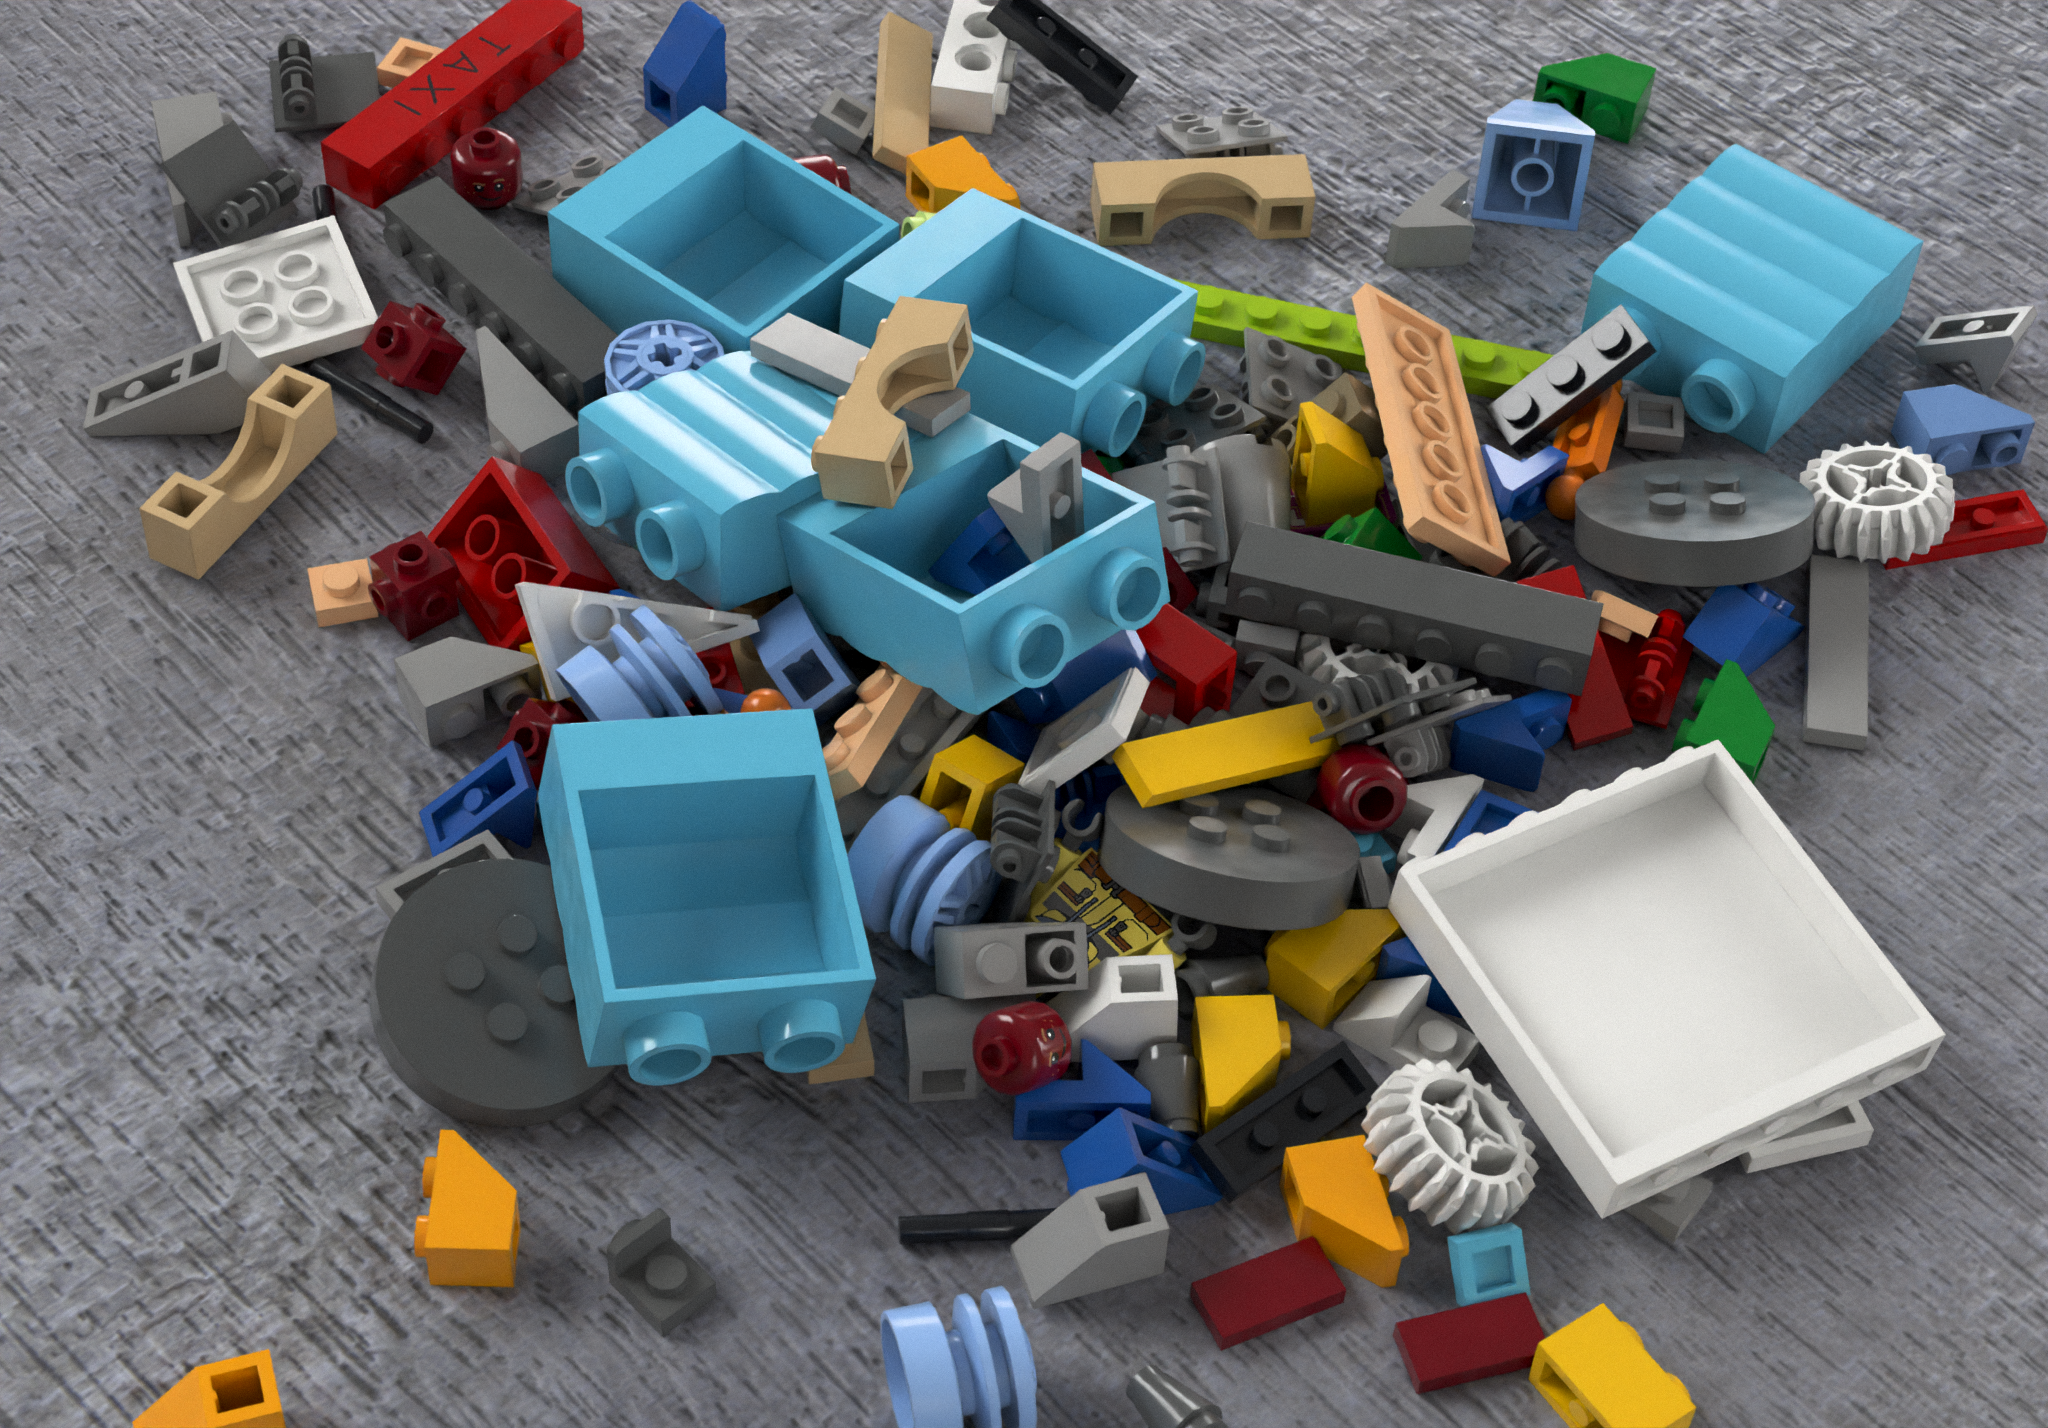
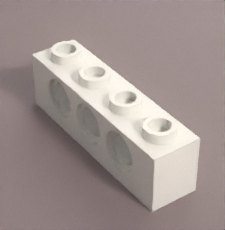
(972, 70)

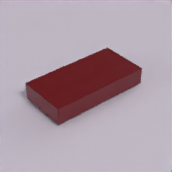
(1267, 1292)
(1469, 1342)

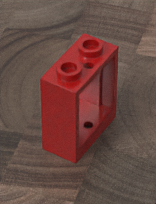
(1193, 659)

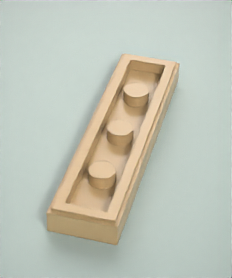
(902, 91)

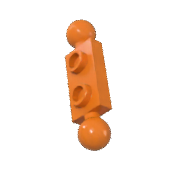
(1589, 442)

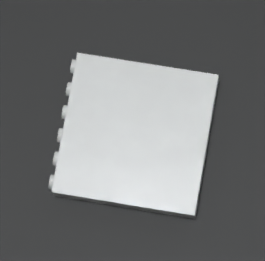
(1661, 974)

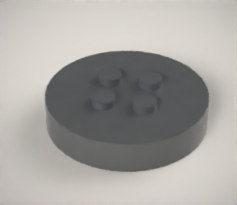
(1694, 522)
(1232, 857)
(482, 999)

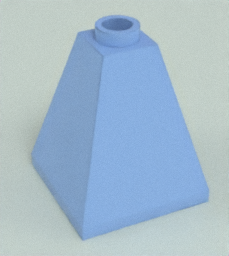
(1533, 166)

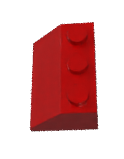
(509, 533)

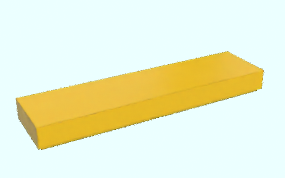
(1223, 754)

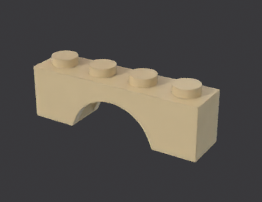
(1263, 193)
(914, 354)
(283, 430)

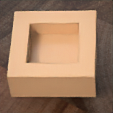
(404, 60)
(341, 592)
(1623, 618)

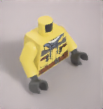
(1114, 917)

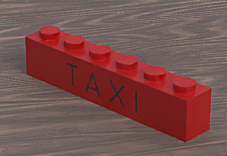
(449, 97)

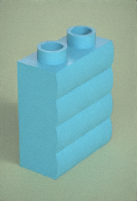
(713, 236)
(1755, 294)
(1055, 322)
(702, 470)
(871, 583)
(703, 892)

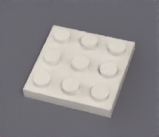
(281, 294)

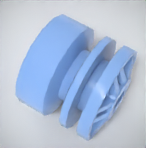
(655, 351)
(646, 680)
(920, 875)
(972, 1371)

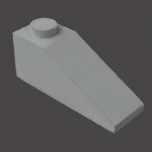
(178, 126)
(180, 395)
(521, 415)

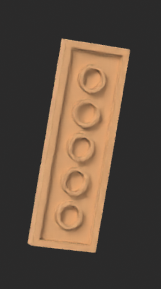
(1429, 432)

